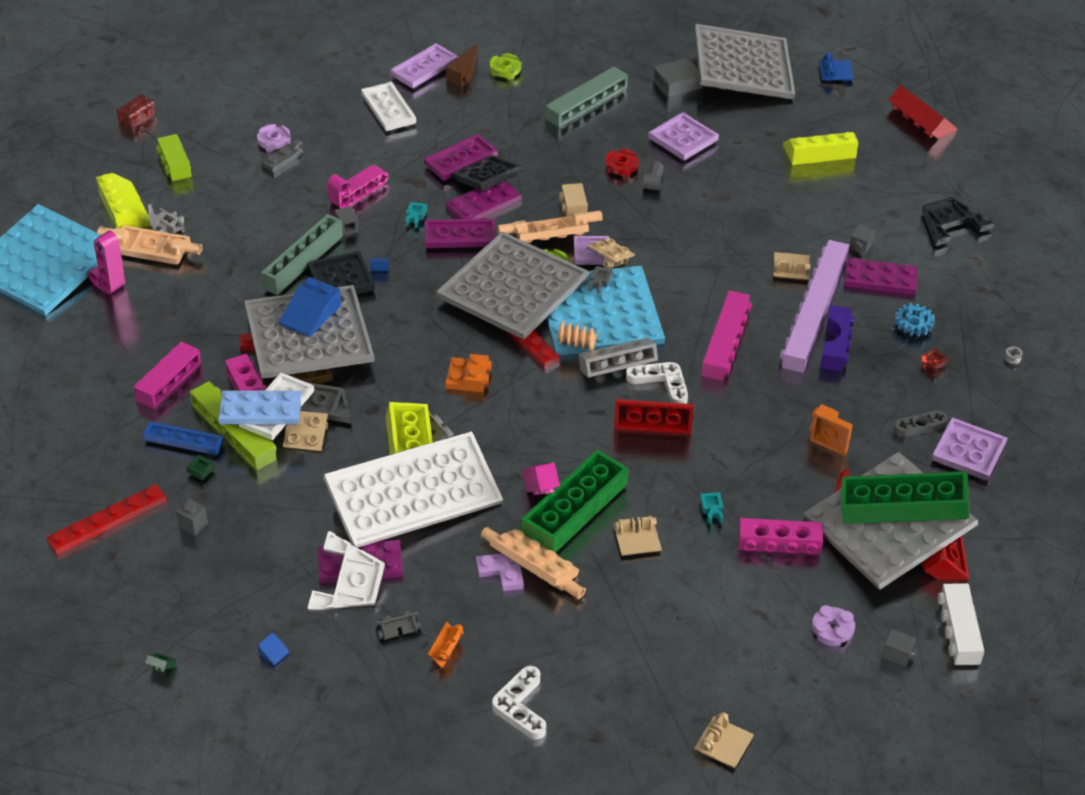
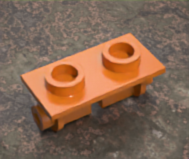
(445, 643)

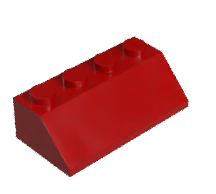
(921, 113)
(653, 416)
(948, 562)

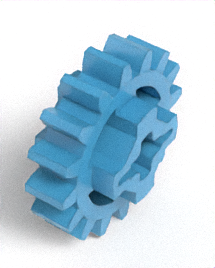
(914, 319)

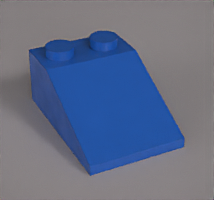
(311, 307)

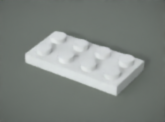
(388, 106)
(281, 383)

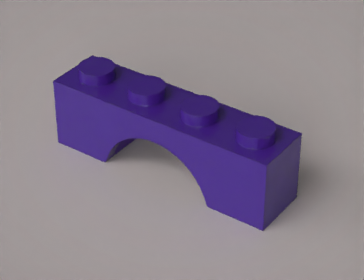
(834, 351)

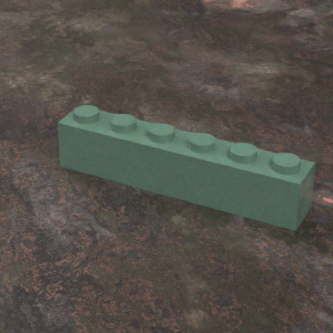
(586, 96)
(304, 250)

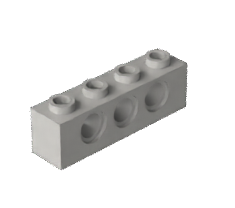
(618, 357)

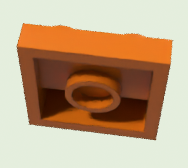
(469, 373)
(830, 430)

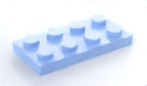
(260, 407)

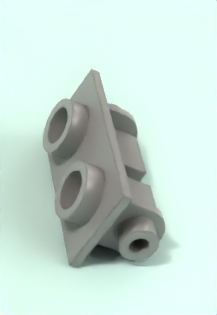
(441, 433)

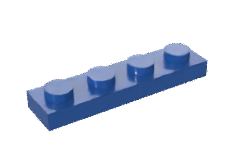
(183, 438)

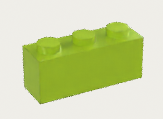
(173, 157)

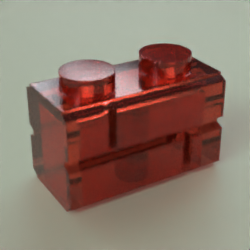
(136, 111)

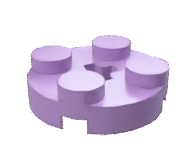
(273, 137)
(832, 615)

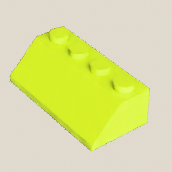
(821, 148)
(122, 201)
(407, 426)

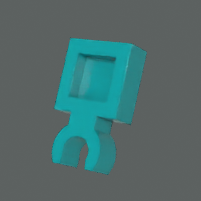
(415, 212)
(712, 505)

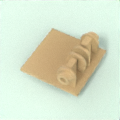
(614, 253)
(791, 266)
(308, 433)
(637, 535)
(724, 741)

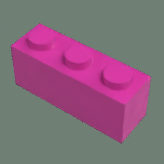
(541, 478)

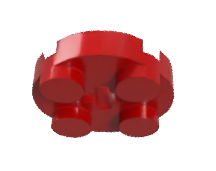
(615, 165)

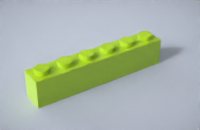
(253, 448)

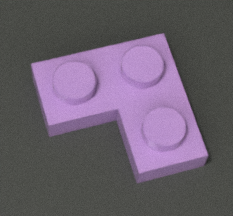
(501, 565)

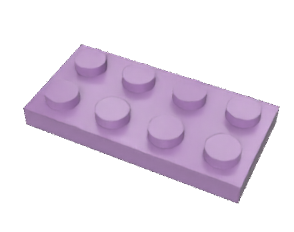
(423, 65)

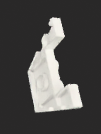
(357, 580)

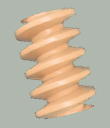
(577, 336)

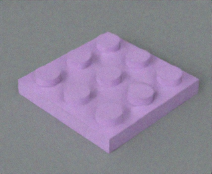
(683, 136)
(969, 449)

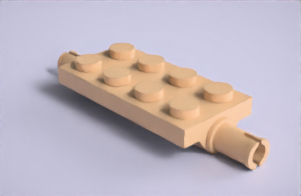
(553, 227)
(153, 244)
(536, 559)

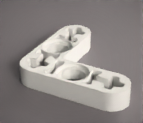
(667, 376)
(513, 703)

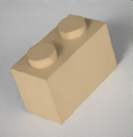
(573, 199)

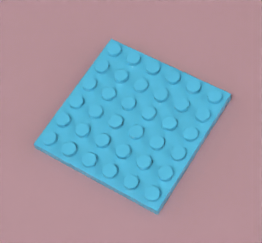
(45, 258)
(618, 313)

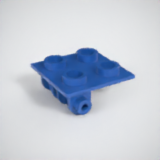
(835, 69)

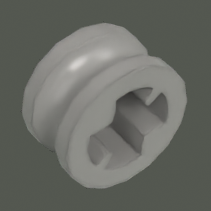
(1013, 359)

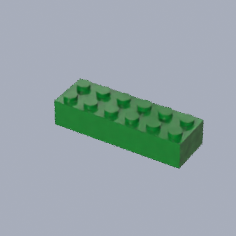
(905, 497)
(575, 501)

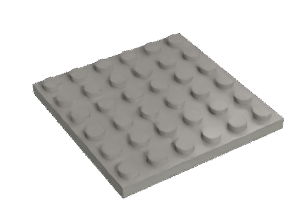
(743, 61)
(512, 284)
(335, 344)
(886, 548)

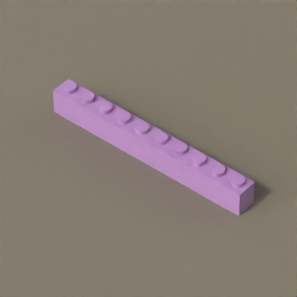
(814, 307)

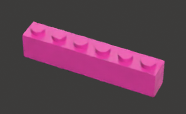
(726, 336)

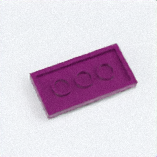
(459, 156)
(480, 204)
(459, 233)
(881, 276)
(386, 551)

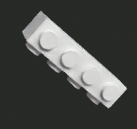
(961, 624)

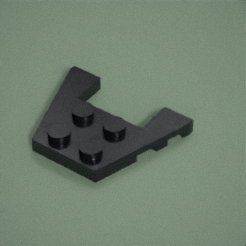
(950, 213)

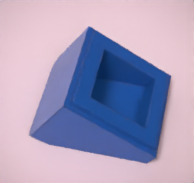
(379, 263)
(272, 649)

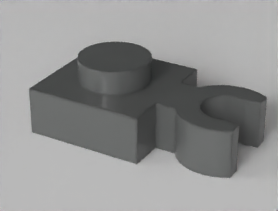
(599, 278)

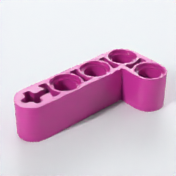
(348, 192)
(109, 269)

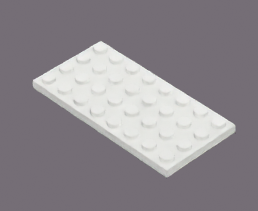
(412, 489)

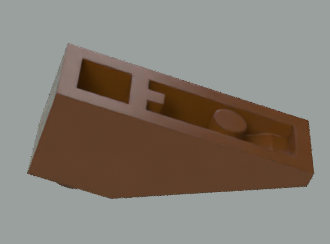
(462, 68)

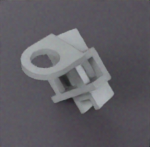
(169, 225)

